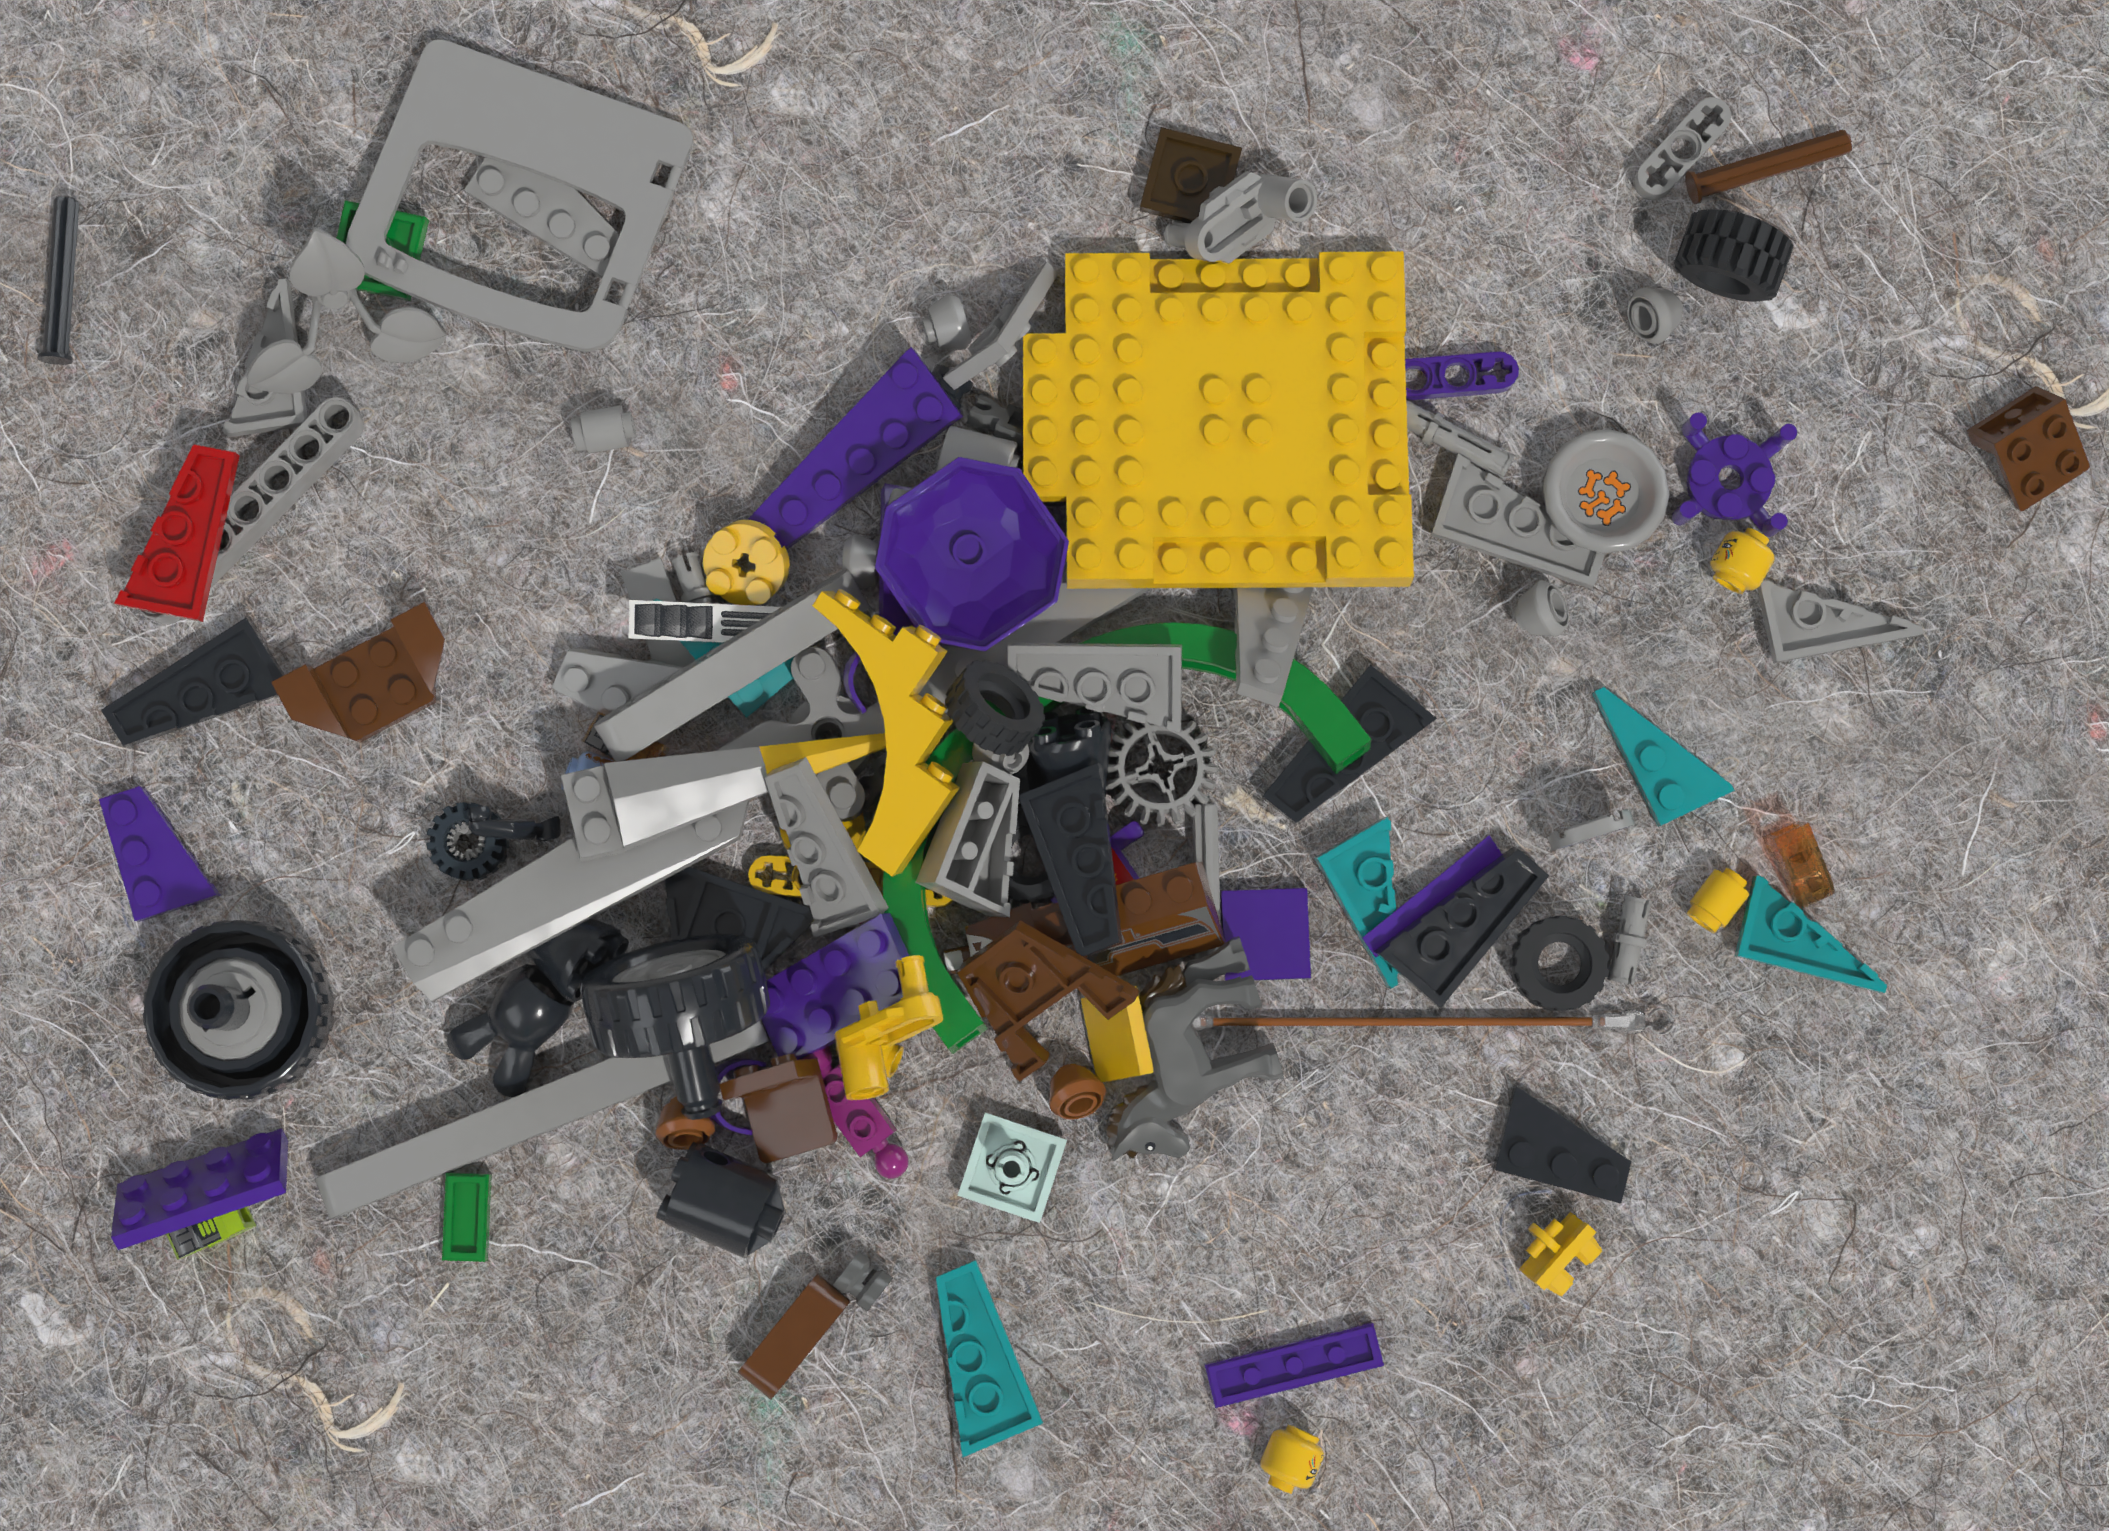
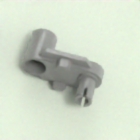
(1242, 215)

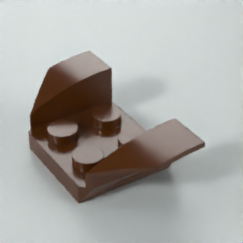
(370, 683)

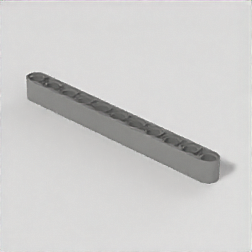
(506, 1125)

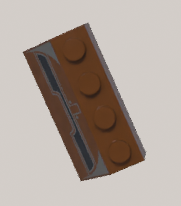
(1159, 920)

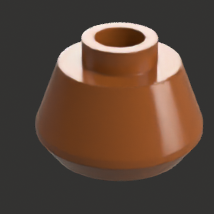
(1075, 1092)
(679, 1132)

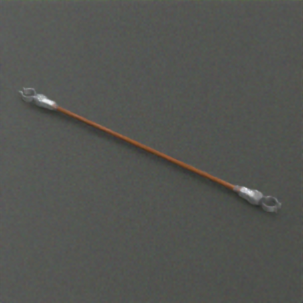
(1628, 1021)

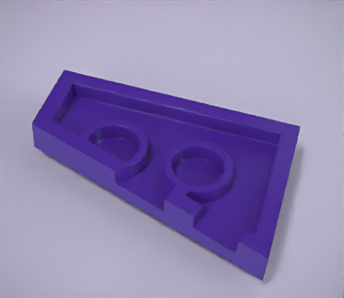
(151, 857)

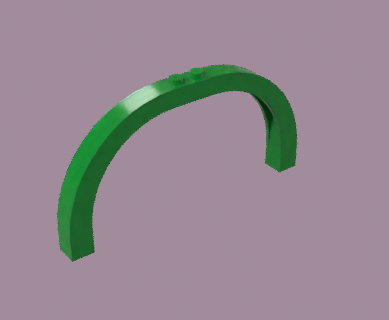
(1204, 649)

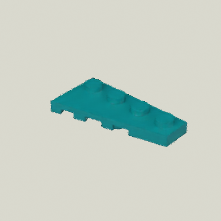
(984, 1370)

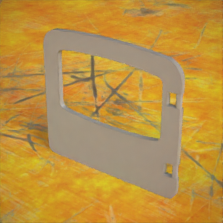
(542, 127)

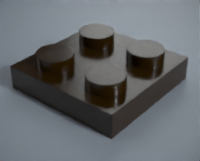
(1185, 173)

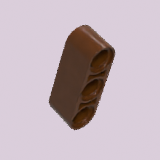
(794, 1336)

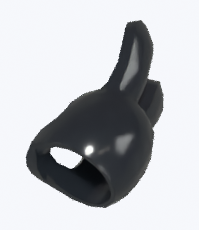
(522, 1018)

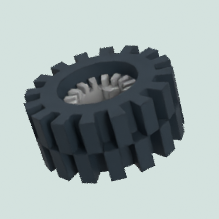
(445, 849)

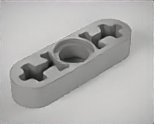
(1710, 135)

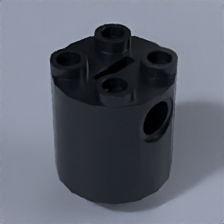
(723, 1201)

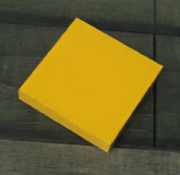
(1118, 1044)

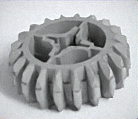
(1171, 805)

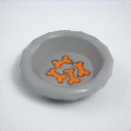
(1606, 491)

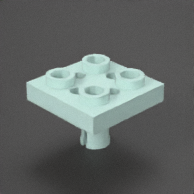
(1012, 1167)

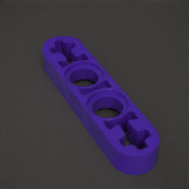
(1438, 387)

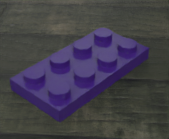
(829, 985)
(200, 1188)

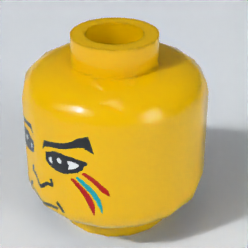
(1742, 560)
(1292, 1459)

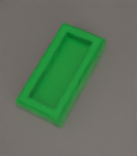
(466, 1217)

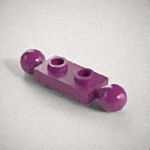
(861, 1121)

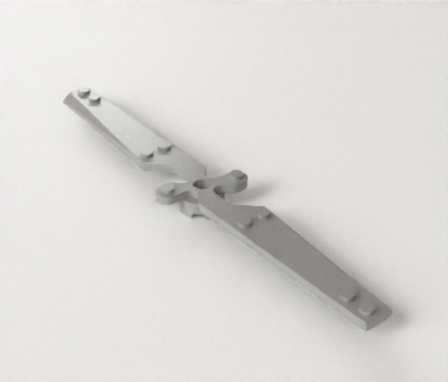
(564, 892)

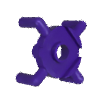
(1751, 464)

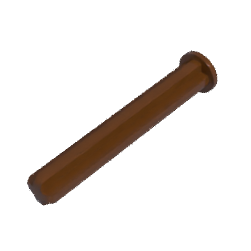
(1767, 165)

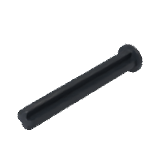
(60, 282)

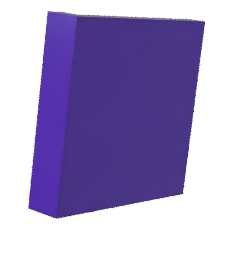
(1271, 930)

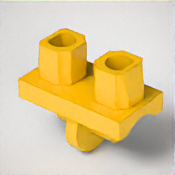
(1555, 1249)

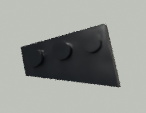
(1556, 1152)

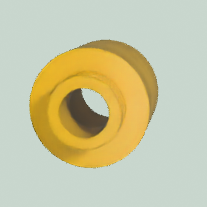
(1718, 899)

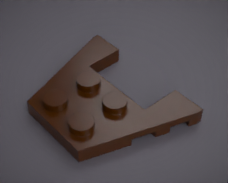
(1023, 977)

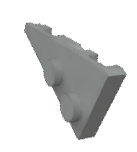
(1007, 328)
(263, 410)
(1811, 626)

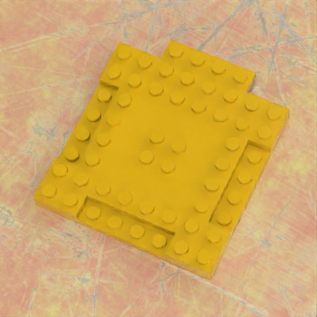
(1225, 421)

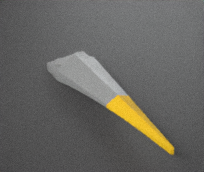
(647, 798)

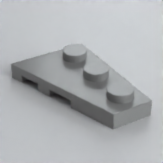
(608, 679)

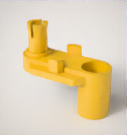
(863, 1041)

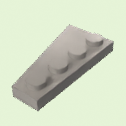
(1504, 524)
(1267, 637)
(1111, 678)
(830, 867)

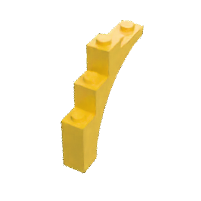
(899, 668)

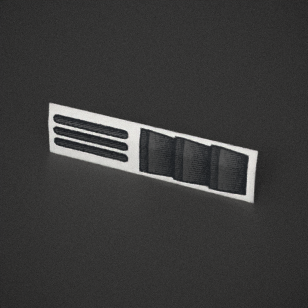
(691, 620)

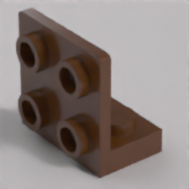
(2032, 445)

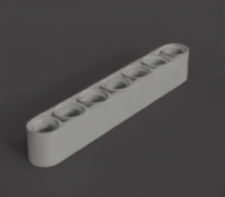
(275, 503)
(721, 671)

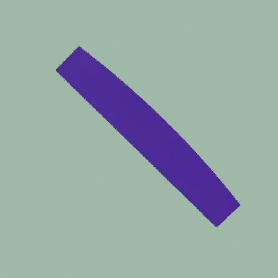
(1434, 892)

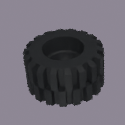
(1733, 255)

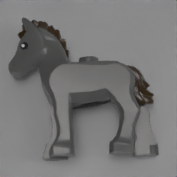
(1179, 1059)

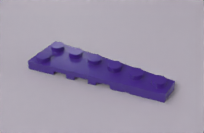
(870, 441)

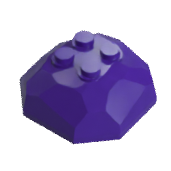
(972, 553)

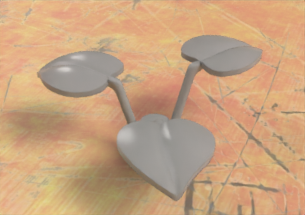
(330, 275)

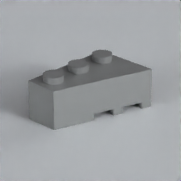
(974, 841)

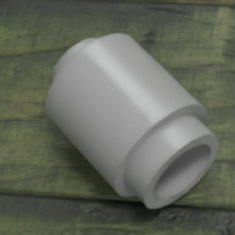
(603, 429)

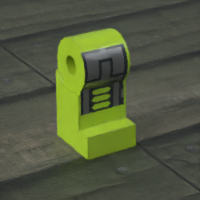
(210, 1232)

